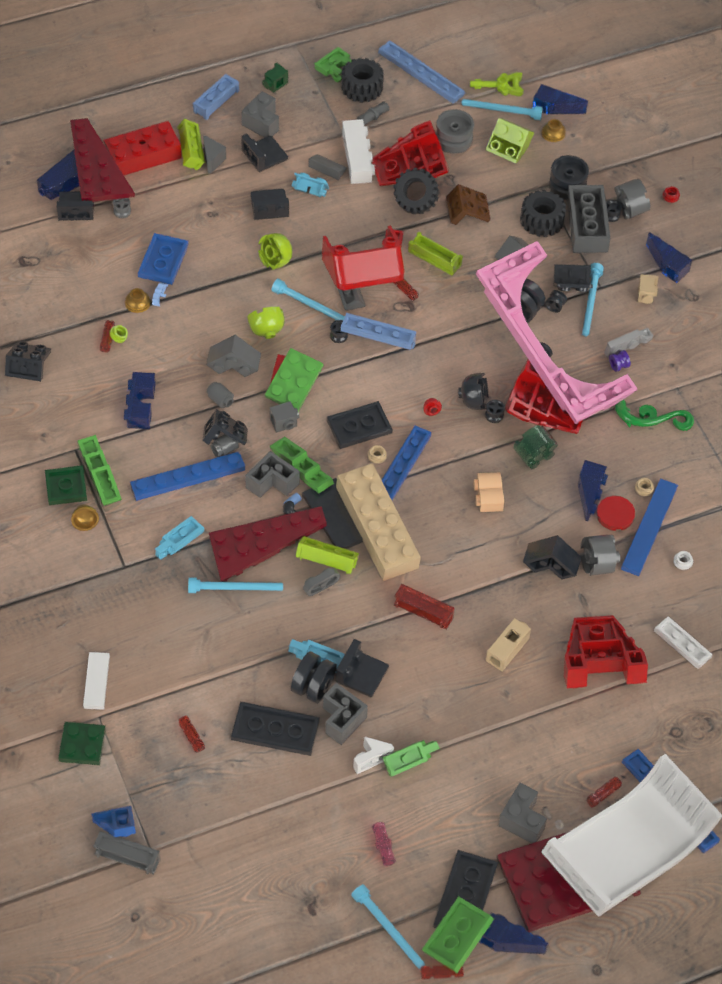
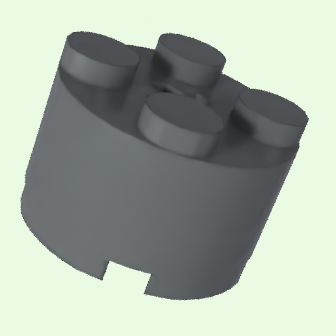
(632, 198)
(599, 554)

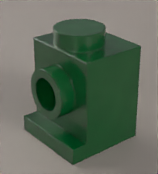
(275, 78)

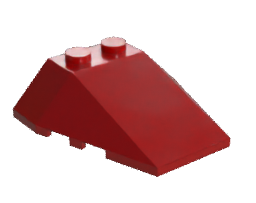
(415, 150)
(535, 404)

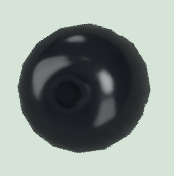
(474, 391)

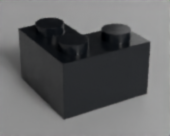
(552, 554)

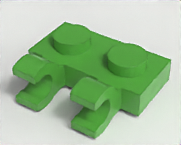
(331, 62)

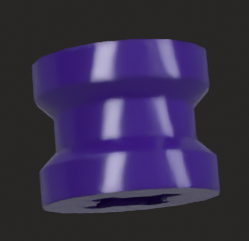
(619, 360)

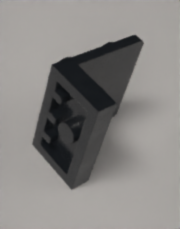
(263, 153)
(73, 208)
(26, 361)
(222, 422)
(360, 670)

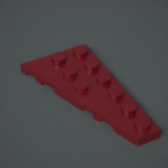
(97, 171)
(257, 541)

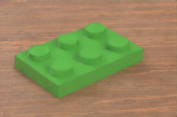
(294, 379)
(457, 934)

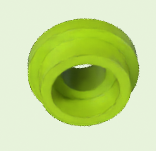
(119, 333)

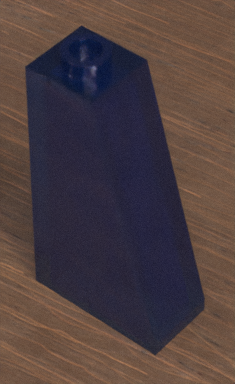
(59, 178)

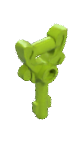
(502, 84)

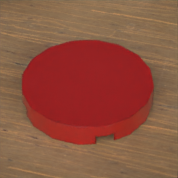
(615, 513)

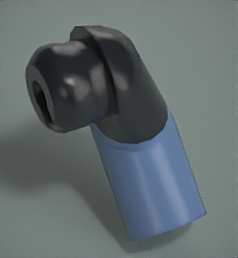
(288, 505)

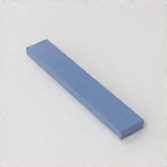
(421, 72)

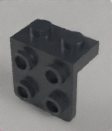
(269, 204)
(572, 276)

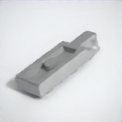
(628, 341)

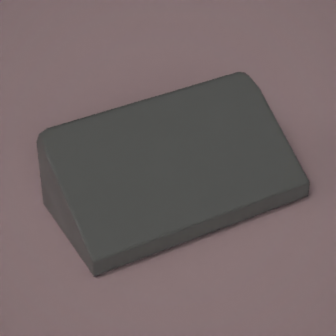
(327, 166)
(352, 299)

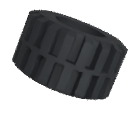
(362, 80)
(409, 178)
(546, 223)

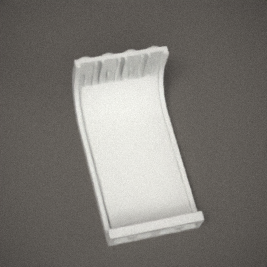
(634, 838)

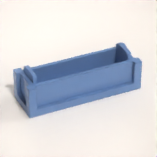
(215, 96)

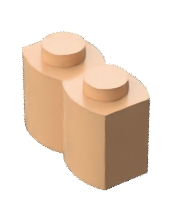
(490, 492)

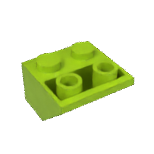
(509, 140)

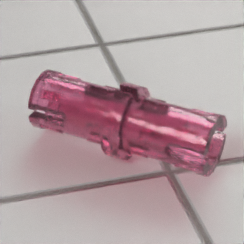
(383, 843)

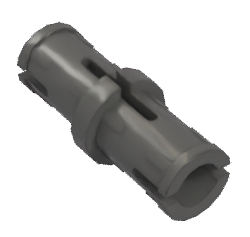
(374, 112)

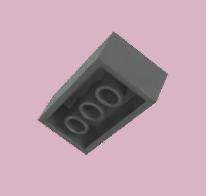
(588, 219)

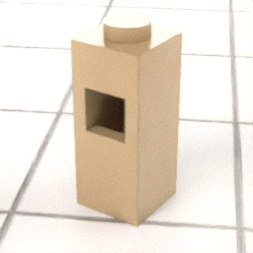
(508, 644)

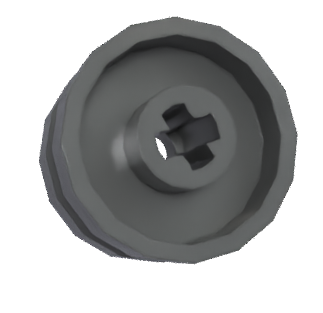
(455, 130)

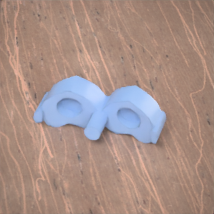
(159, 292)

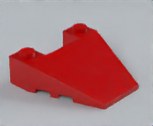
(602, 646)

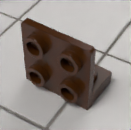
(466, 201)

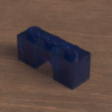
(141, 387)

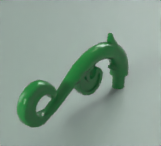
(653, 419)

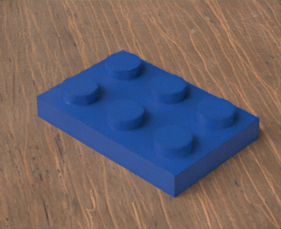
(163, 259)

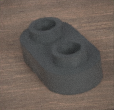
(321, 582)

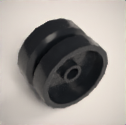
(567, 171)
(531, 299)
(313, 677)

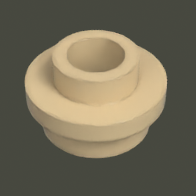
(377, 450)
(646, 483)

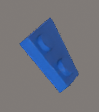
(117, 821)

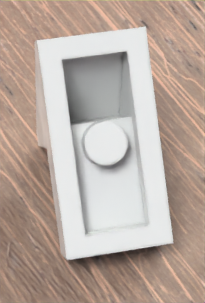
(375, 751)

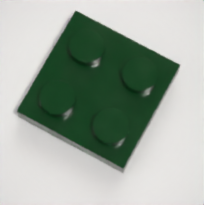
(65, 485)
(82, 743)

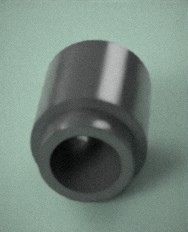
(220, 395)
(224, 445)

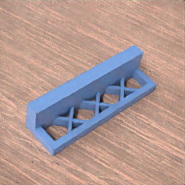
(379, 331)

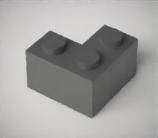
(260, 115)
(233, 354)
(272, 472)
(346, 713)
(520, 818)

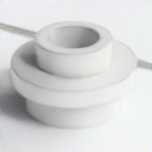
(685, 556)

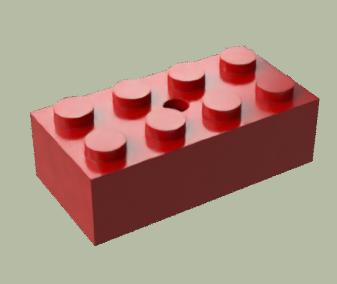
(144, 148)

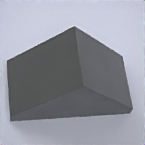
(214, 153)
(510, 246)

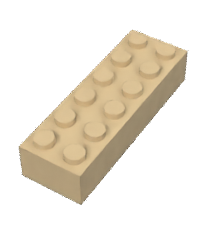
(378, 522)

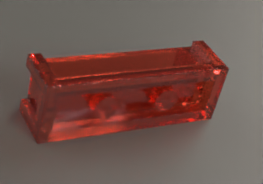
(424, 606)

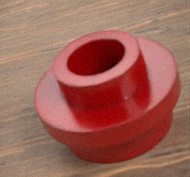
(671, 194)
(432, 407)

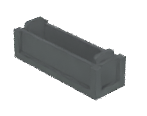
(127, 852)

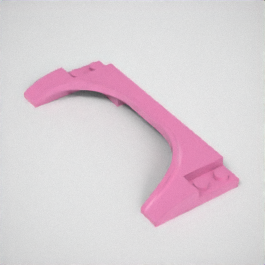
(503, 288)

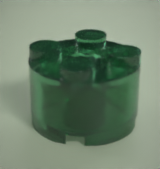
(535, 446)

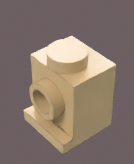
(647, 288)

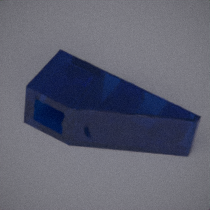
(558, 102)
(669, 260)
(589, 485)
(507, 937)

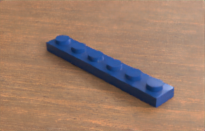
(187, 476)

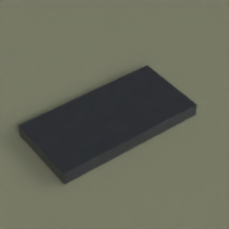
(340, 526)
(275, 728)
(469, 880)

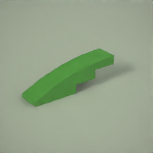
(297, 457)
(99, 470)

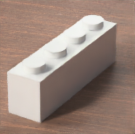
(357, 151)

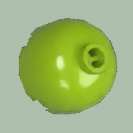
(275, 250)
(266, 323)

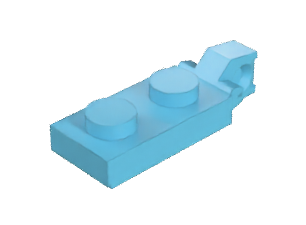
(179, 537)
(301, 649)

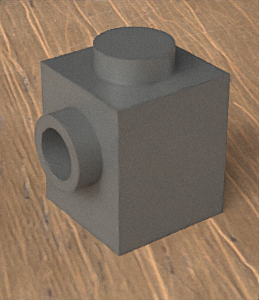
(284, 416)

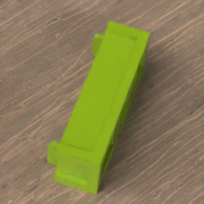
(191, 144)
(435, 254)
(327, 554)

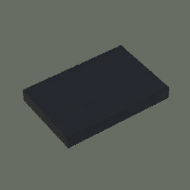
(359, 425)

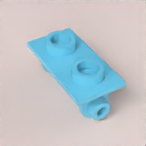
(317, 185)

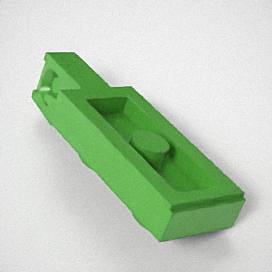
(409, 757)

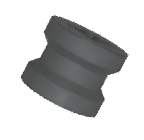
(122, 207)

